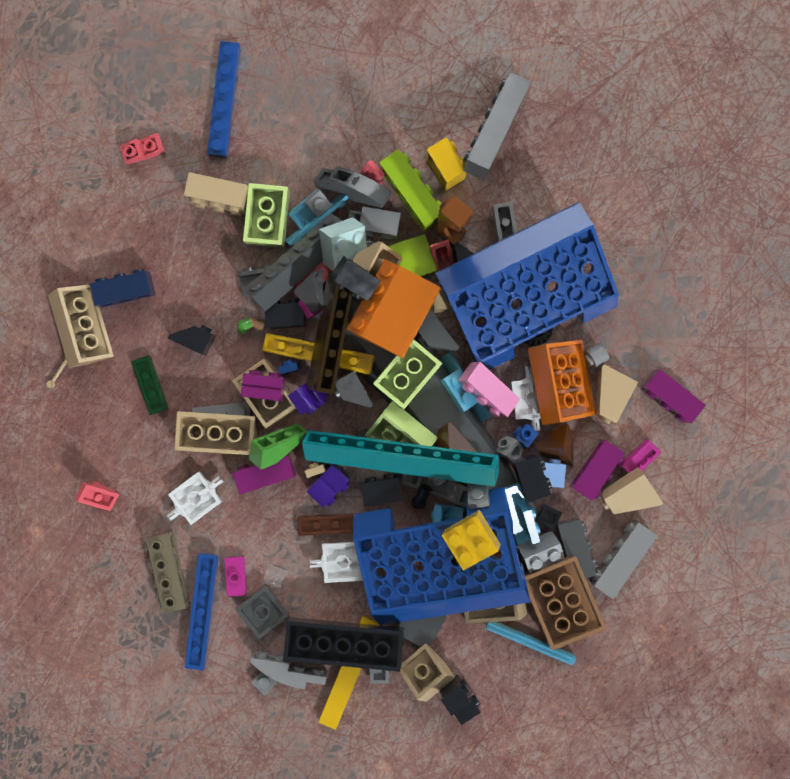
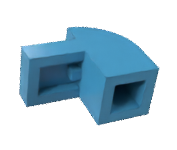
(447, 512)

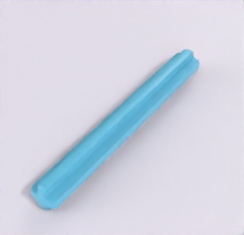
(531, 642)

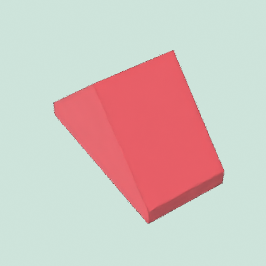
(442, 254)

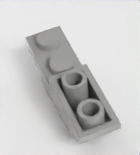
(281, 671)

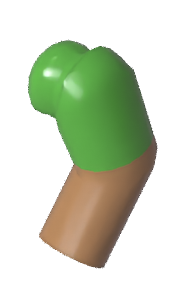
(248, 323)

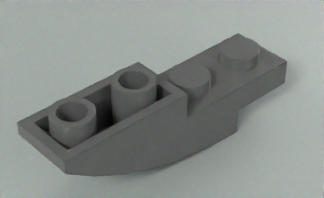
(355, 185)

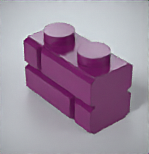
(263, 387)

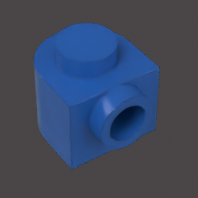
(525, 435)

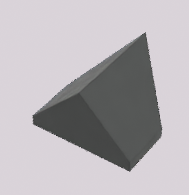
(311, 291)

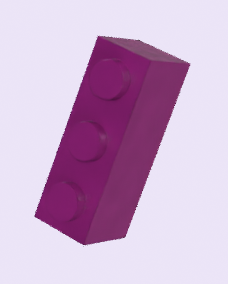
(672, 397)
(597, 470)
(253, 478)

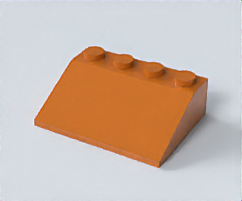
(394, 309)
(561, 381)

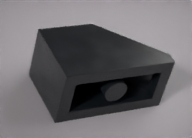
(195, 338)

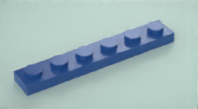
(223, 99)
(201, 611)

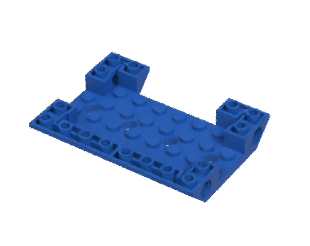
(521, 270)
(442, 584)

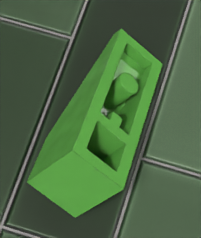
(276, 445)

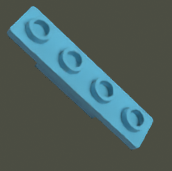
(307, 220)
(460, 397)
(522, 515)

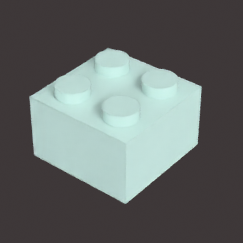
(342, 239)

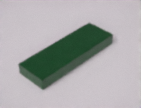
(150, 385)

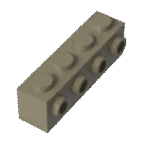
(167, 572)

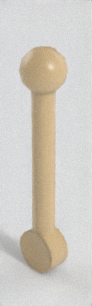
(51, 384)

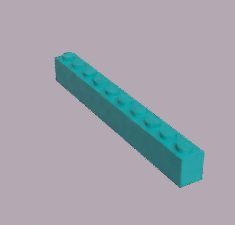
(402, 458)

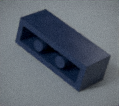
(122, 288)

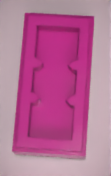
(640, 456)
(235, 576)

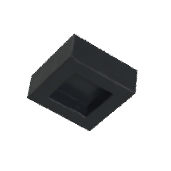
(548, 516)

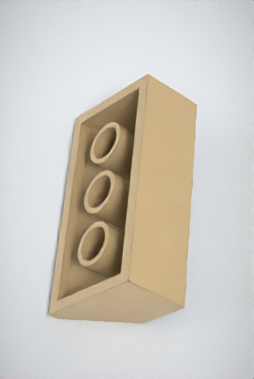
(80, 326)
(214, 433)

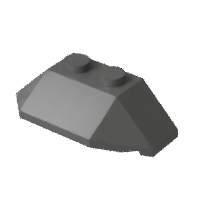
(434, 335)

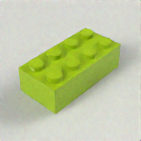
(410, 189)

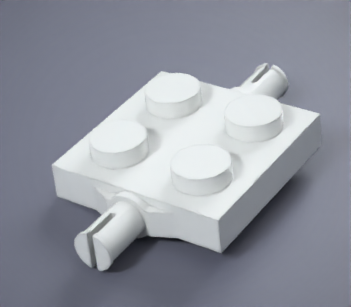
(528, 404)
(195, 497)
(339, 562)

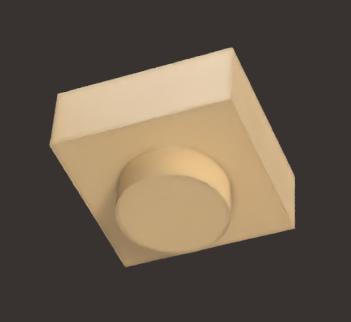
(314, 469)

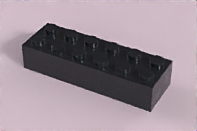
(344, 644)

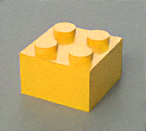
(446, 163)
(471, 540)

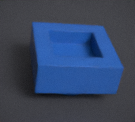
(288, 367)

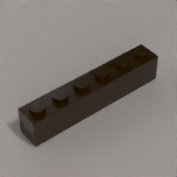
(329, 338)

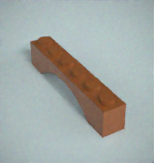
(451, 219)

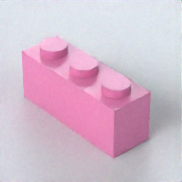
(488, 390)

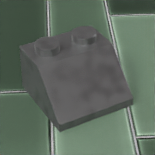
(353, 390)

